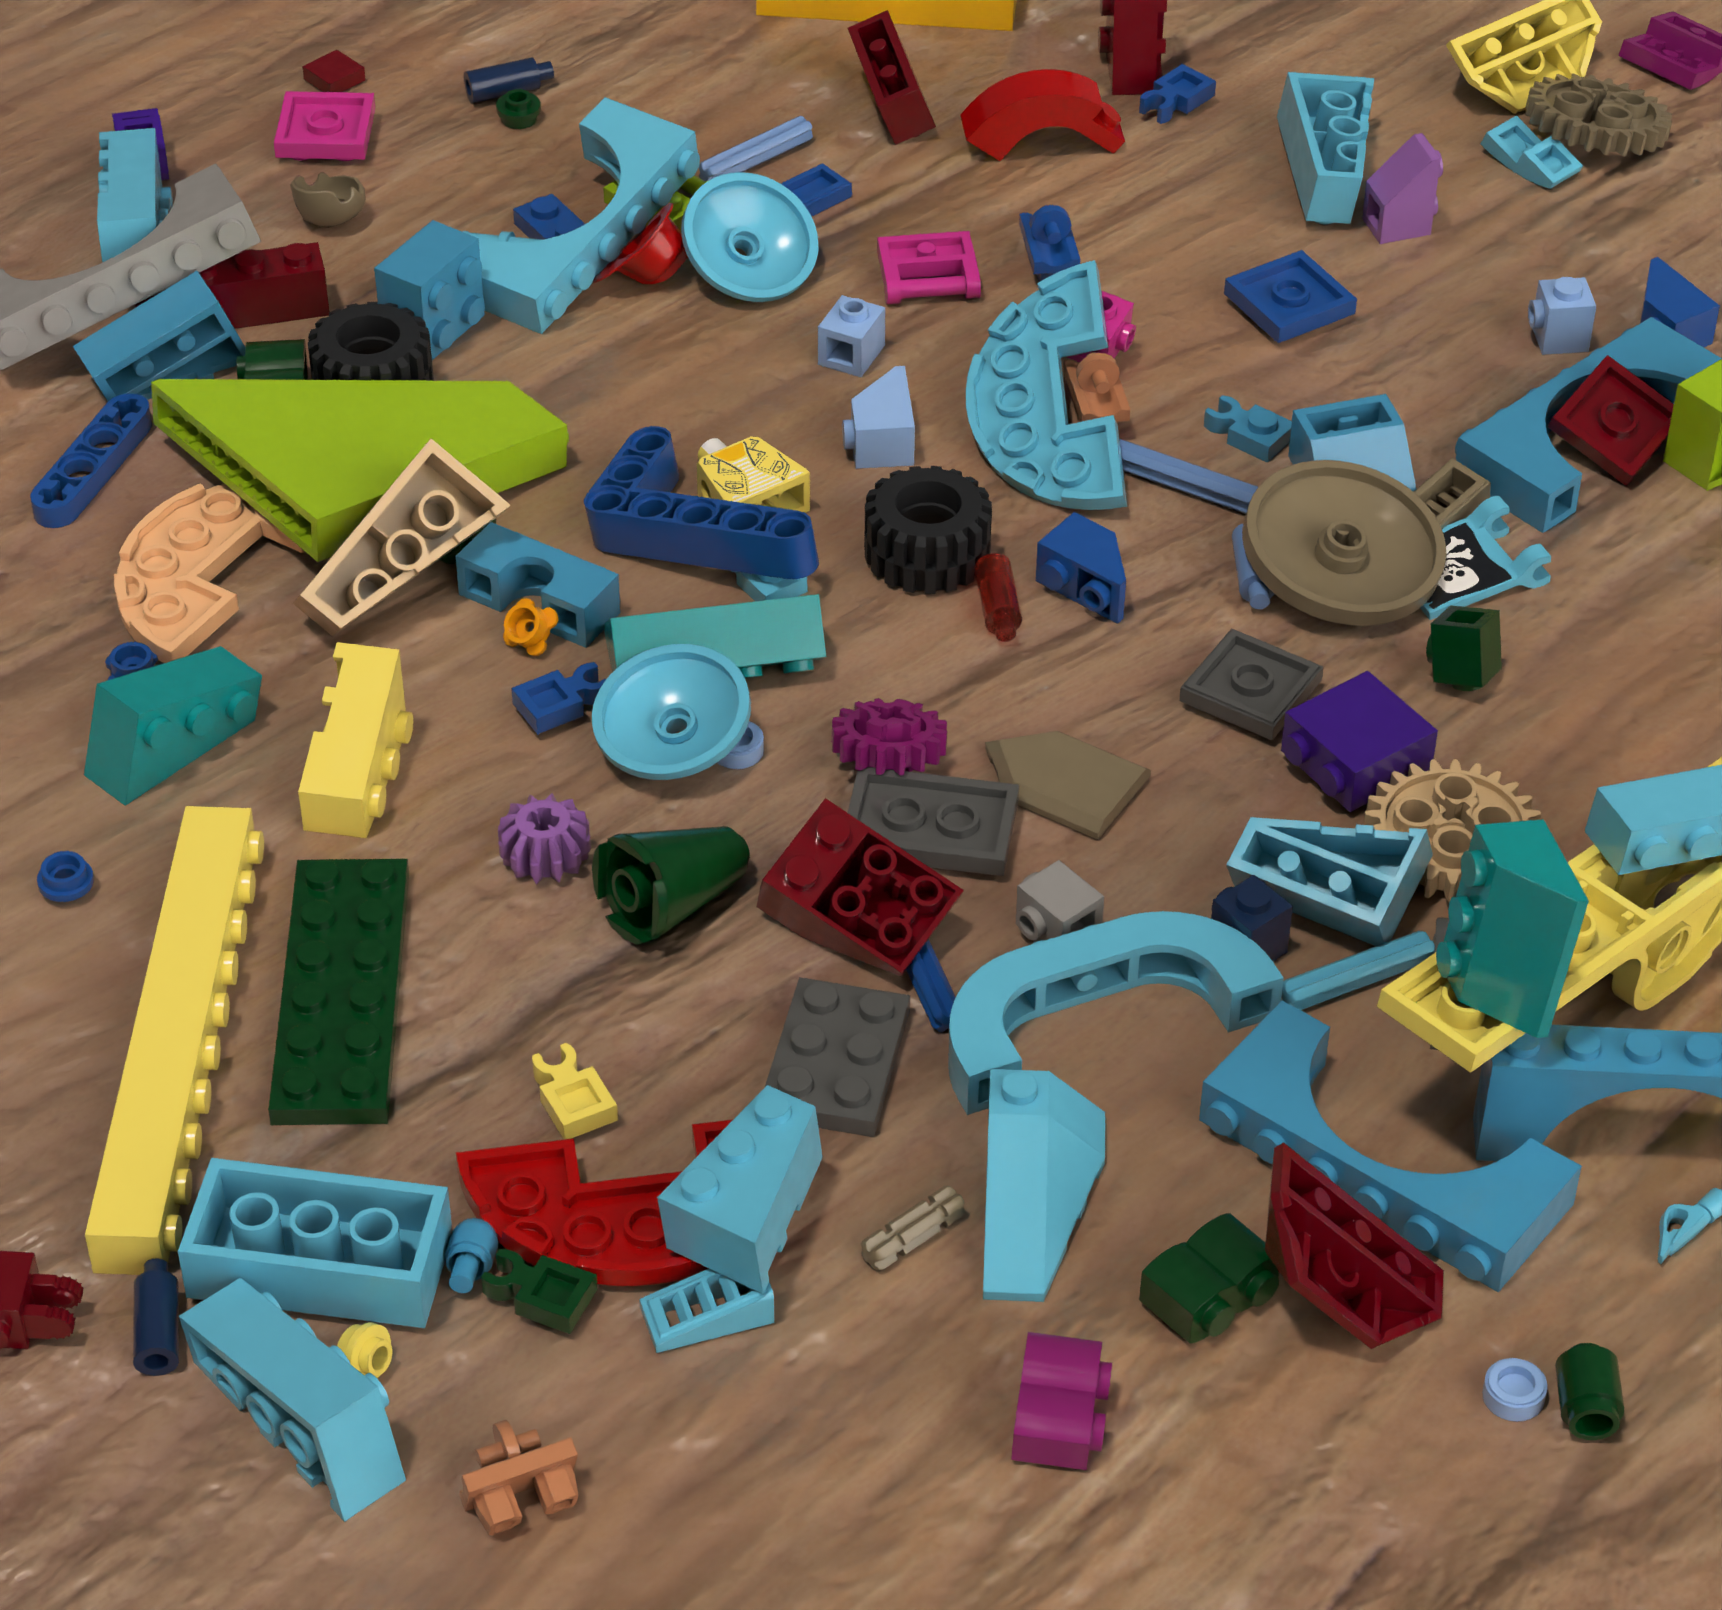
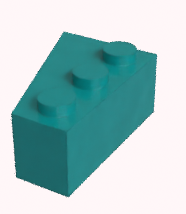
(166, 718)

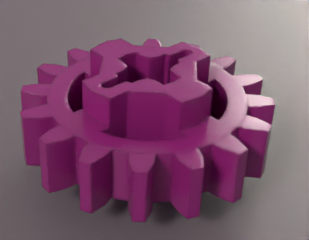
(889, 736)

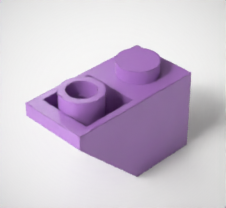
(1403, 192)

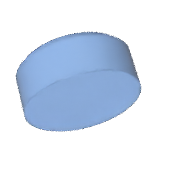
(747, 751)
(1514, 1389)

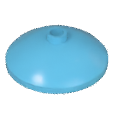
(762, 221)
(667, 693)

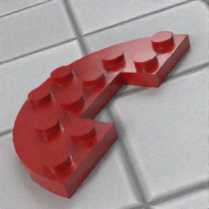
(599, 1226)

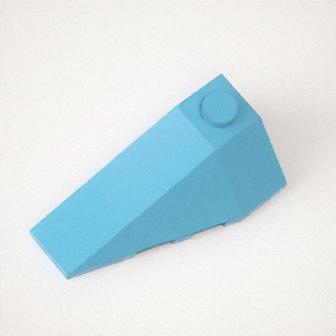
(1040, 1169)

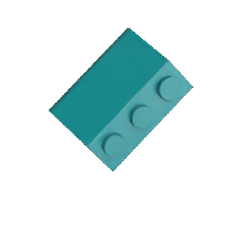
(1512, 925)

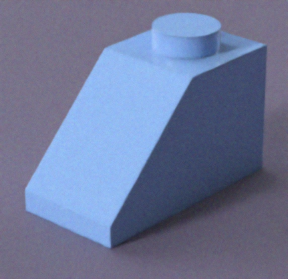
(882, 423)

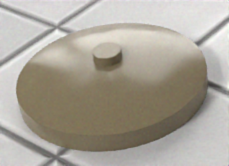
(1344, 542)

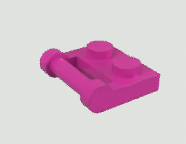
(928, 256)

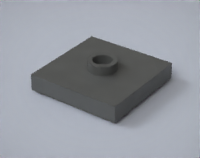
(1251, 683)

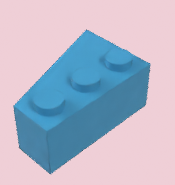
(167, 337)

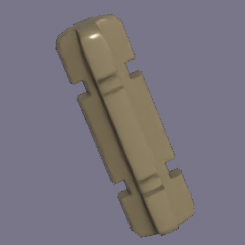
(912, 1228)

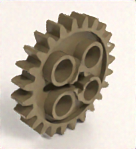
(1598, 114)

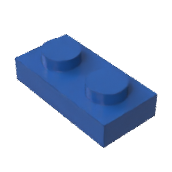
(545, 218)

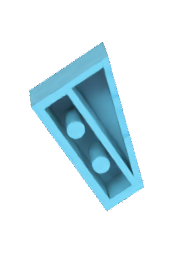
(743, 1189)

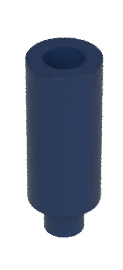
(499, 79)
(156, 1320)

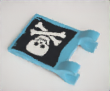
(1479, 565)

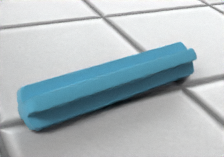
(1357, 970)

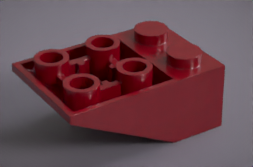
(856, 891)

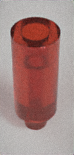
(998, 596)

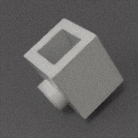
(1056, 903)

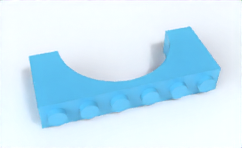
(541, 278)

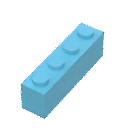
(1658, 820)

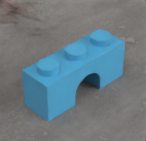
(508, 565)

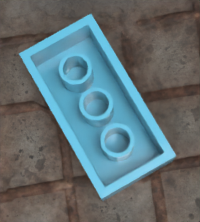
(318, 1241)

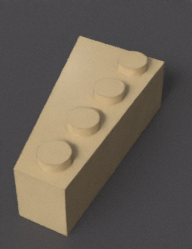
(409, 528)

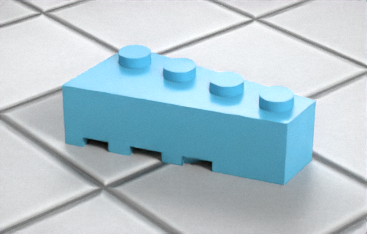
(1325, 141)
(129, 189)
(298, 1393)

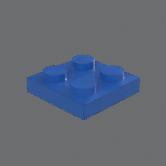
(1290, 296)

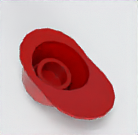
(652, 253)

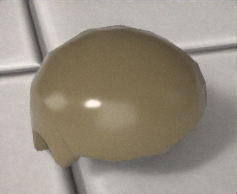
(329, 199)

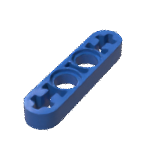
(81, 456)

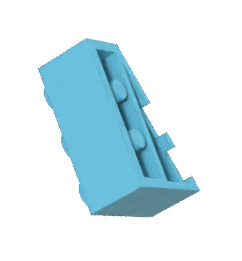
(1336, 875)

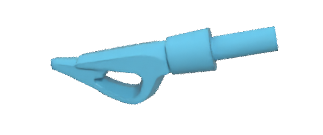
(1691, 1218)

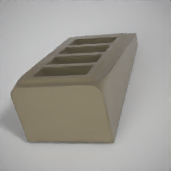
(1454, 479)

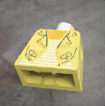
(752, 475)

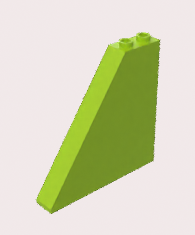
(330, 449)

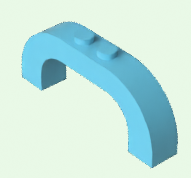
(1098, 962)

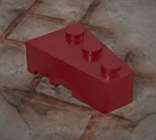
(1133, 43)

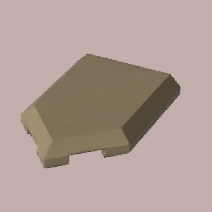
(1067, 779)

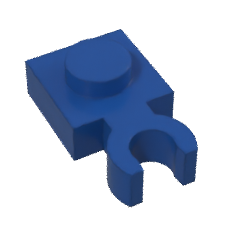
(1177, 90)
(555, 699)

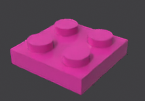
(324, 125)

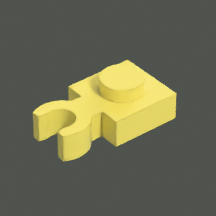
(572, 1097)

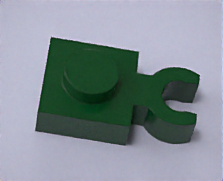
(546, 1293)

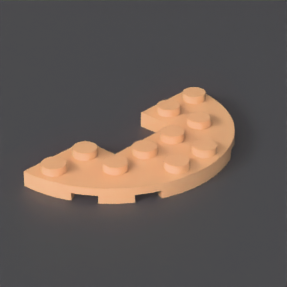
(173, 557)

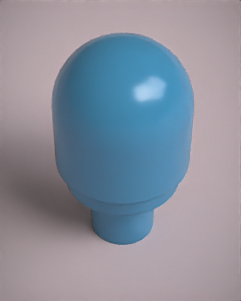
(470, 1253)

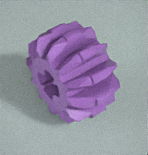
(544, 838)

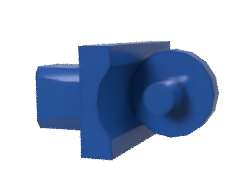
(1049, 240)

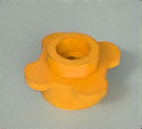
(519, 620)

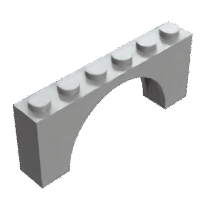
(198, 232)

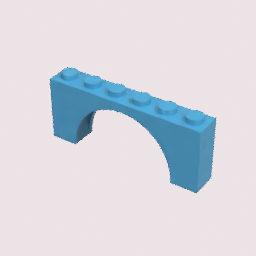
(1515, 445)
(1548, 1078)
(1471, 1219)

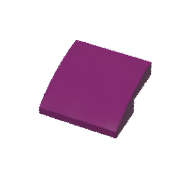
(1677, 50)

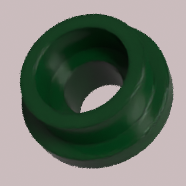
(518, 109)

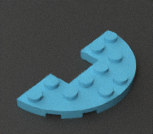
(1020, 397)

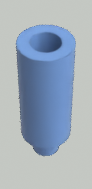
(1250, 585)

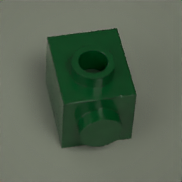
(1465, 647)

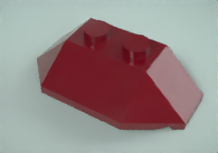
(1346, 1256)

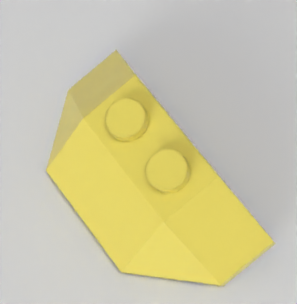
(1526, 47)

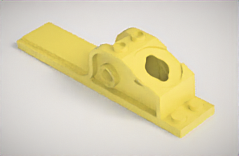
(1621, 934)

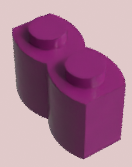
(1058, 1401)

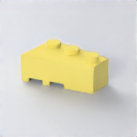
(359, 744)

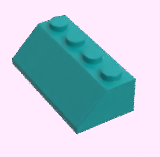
(747, 633)

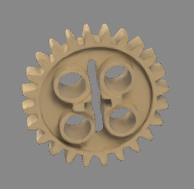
(1449, 808)

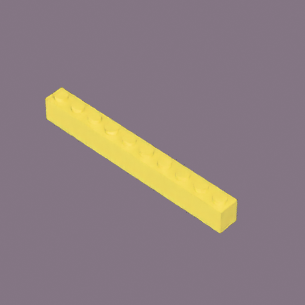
(174, 1042)

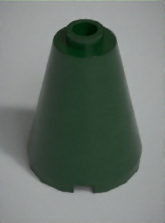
(665, 876)

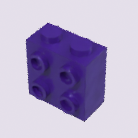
(1356, 739)

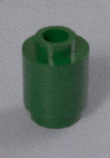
(1590, 1391)

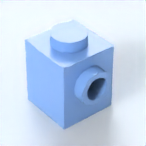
(1562, 315)
(851, 336)

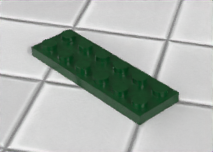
(340, 993)

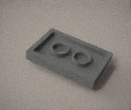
(939, 817)
(840, 1052)

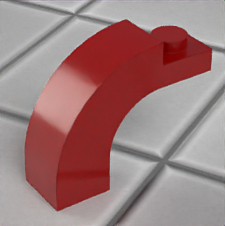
(1037, 101)

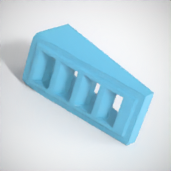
(715, 1321)

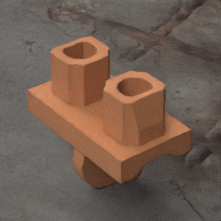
(1096, 387)
(493, 1487)

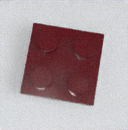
(1614, 420)

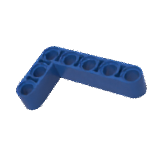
(639, 517)

